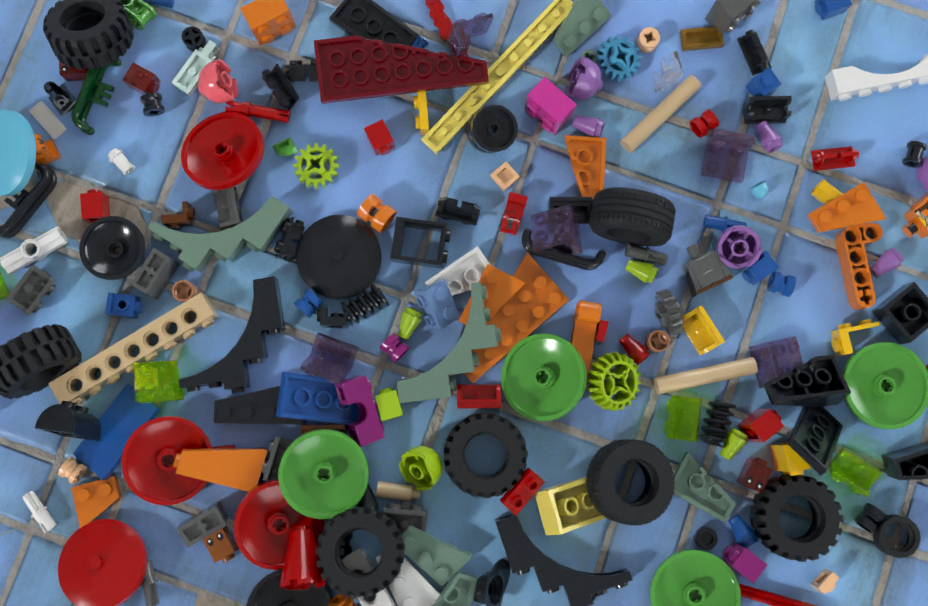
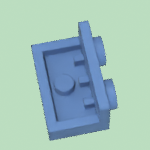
(437, 304)

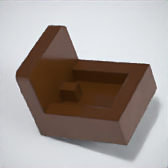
(177, 221)

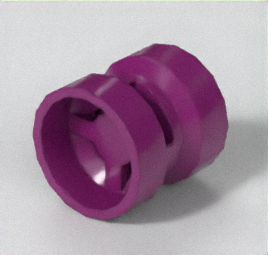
(394, 347)

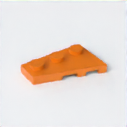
(588, 163)
(847, 210)
(500, 289)

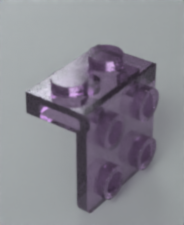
(330, 359)

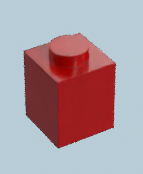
(379, 138)
(94, 205)

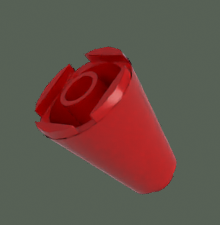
(300, 561)

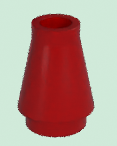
(634, 349)

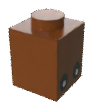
(221, 545)

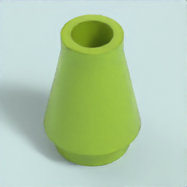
(644, 271)
(409, 321)
(735, 441)

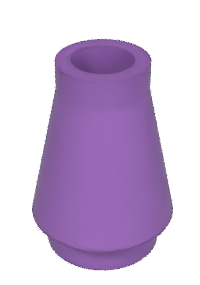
(590, 125)
(769, 137)
(888, 261)

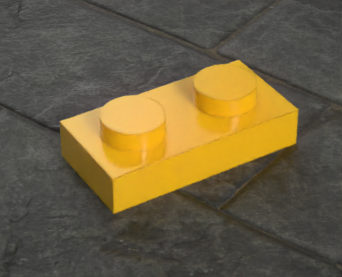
(421, 121)

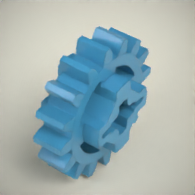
(618, 49)

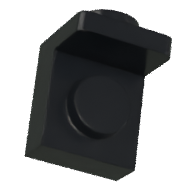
(335, 320)

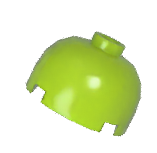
(421, 467)

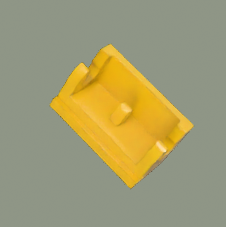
(701, 330)

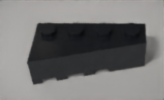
(252, 408)
(907, 463)

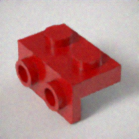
(522, 491)

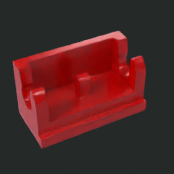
(478, 396)

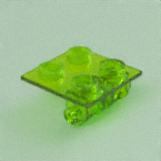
(157, 381)

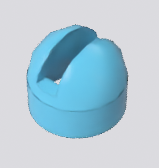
(760, 190)

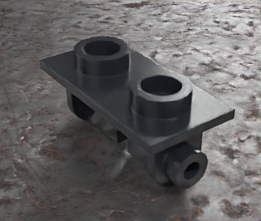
(753, 52)
(297, 70)
(284, 91)
(60, 97)
(448, 210)
(285, 246)

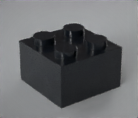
(904, 313)

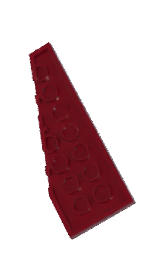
(367, 68)

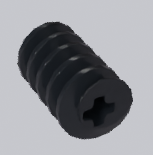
(364, 304)
(716, 423)

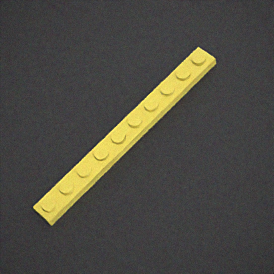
(498, 75)

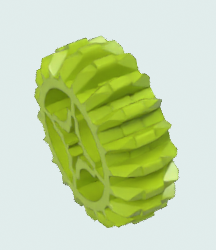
(621, 379)

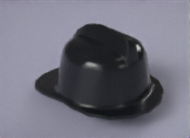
(492, 585)

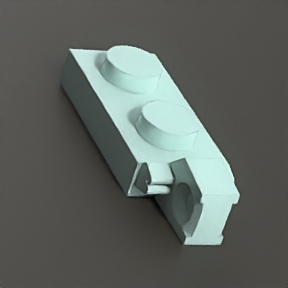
(188, 76)

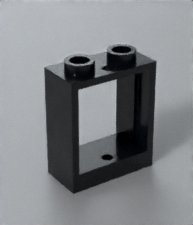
(397, 244)

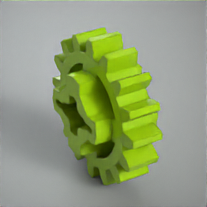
(310, 171)

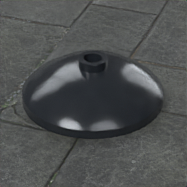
(99, 246)

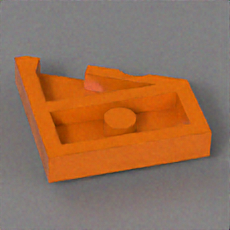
(95, 498)

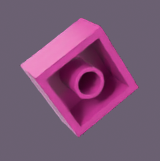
(549, 106)

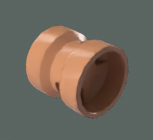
(181, 290)
(661, 341)

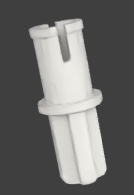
(39, 512)

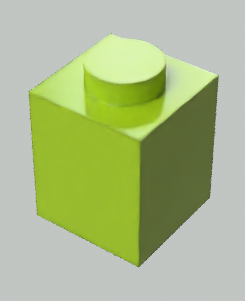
(388, 404)

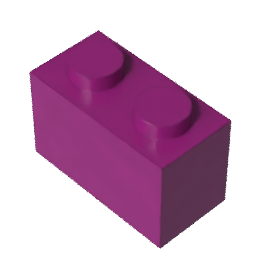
(743, 561)

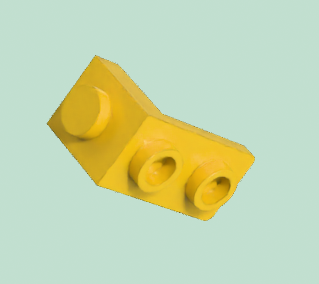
(841, 341)

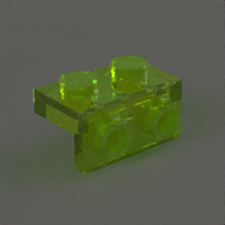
(683, 418)
(854, 471)

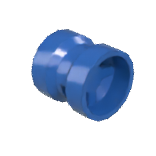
(781, 283)
(305, 307)

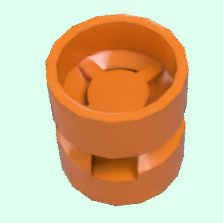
(382, 217)

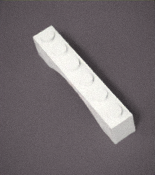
(851, 81)

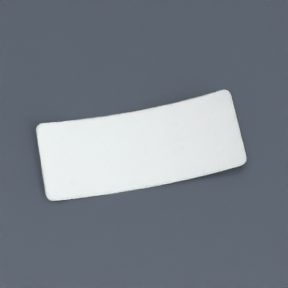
(47, 120)

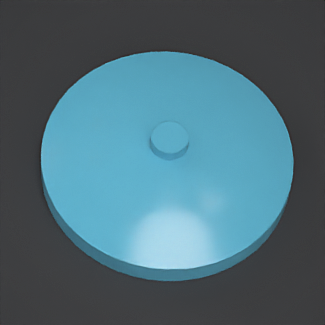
(16, 152)

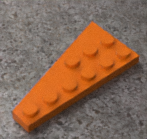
(521, 314)

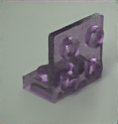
(465, 29)
(726, 155)
(556, 228)
(775, 358)

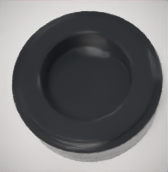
(705, 538)

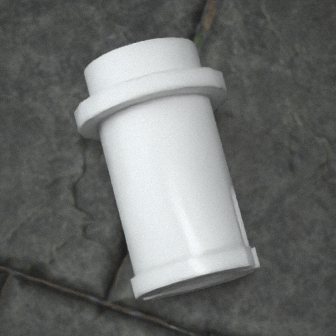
(116, 156)

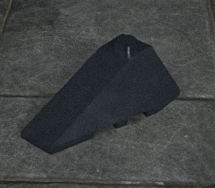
(810, 384)

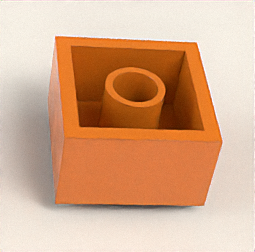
(268, 19)

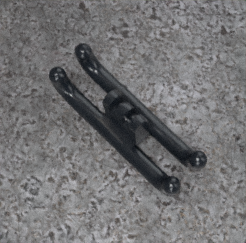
(28, 202)
(562, 254)

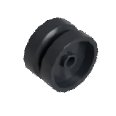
(500, 120)

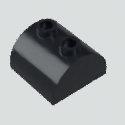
(69, 421)

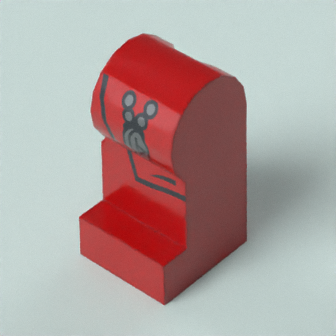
(513, 213)

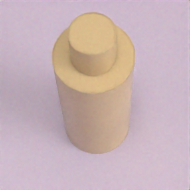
(396, 491)

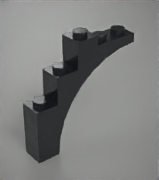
(251, 347)
(577, 584)

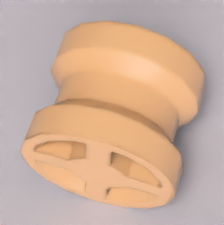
(646, 44)
(72, 470)

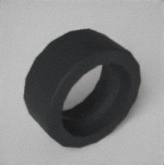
(912, 541)

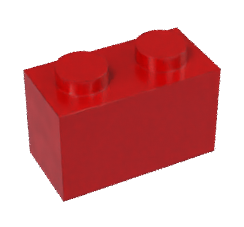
(761, 425)

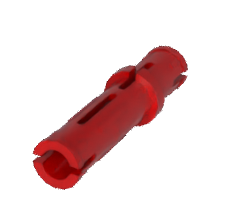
(258, 111)

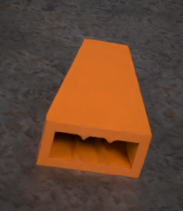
(224, 466)

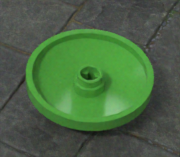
(543, 377)
(886, 385)
(323, 473)
(694, 580)

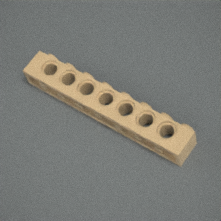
(65, 385)

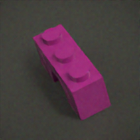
(368, 426)

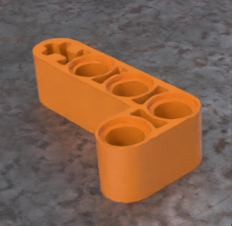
(861, 266)
(585, 320)

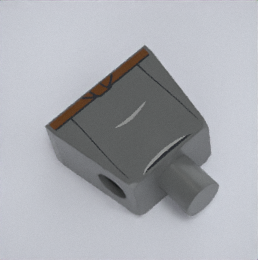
(704, 270)

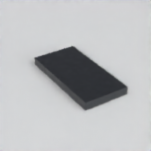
(371, 22)
(815, 437)

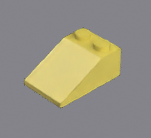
(566, 507)

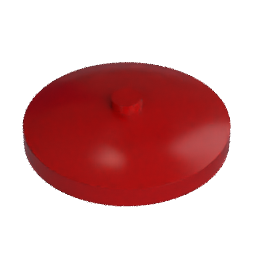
(222, 151)
(151, 456)
(265, 525)
(102, 564)

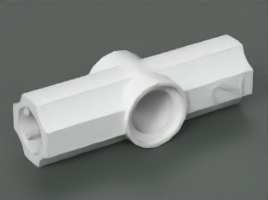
(23, 257)

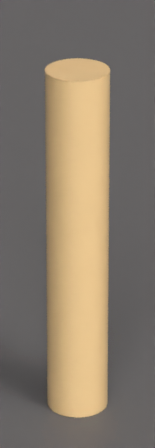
(660, 113)
(705, 375)

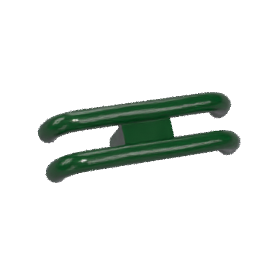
(90, 93)

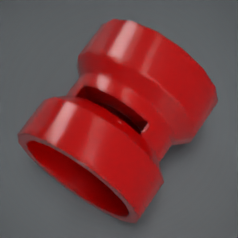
(706, 122)

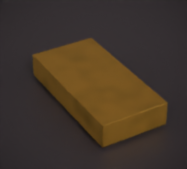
(701, 38)

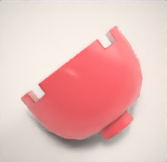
(216, 82)

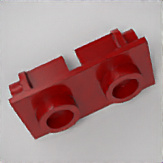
(834, 158)

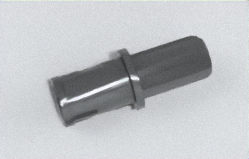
(645, 254)
(149, 586)

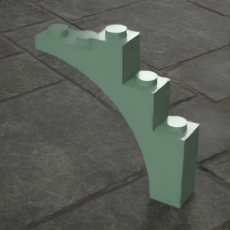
(199, 248)
(462, 359)

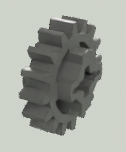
(668, 312)

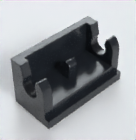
(766, 108)
(581, 205)

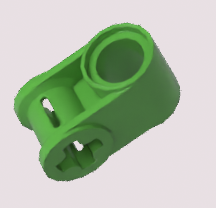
(138, 12)

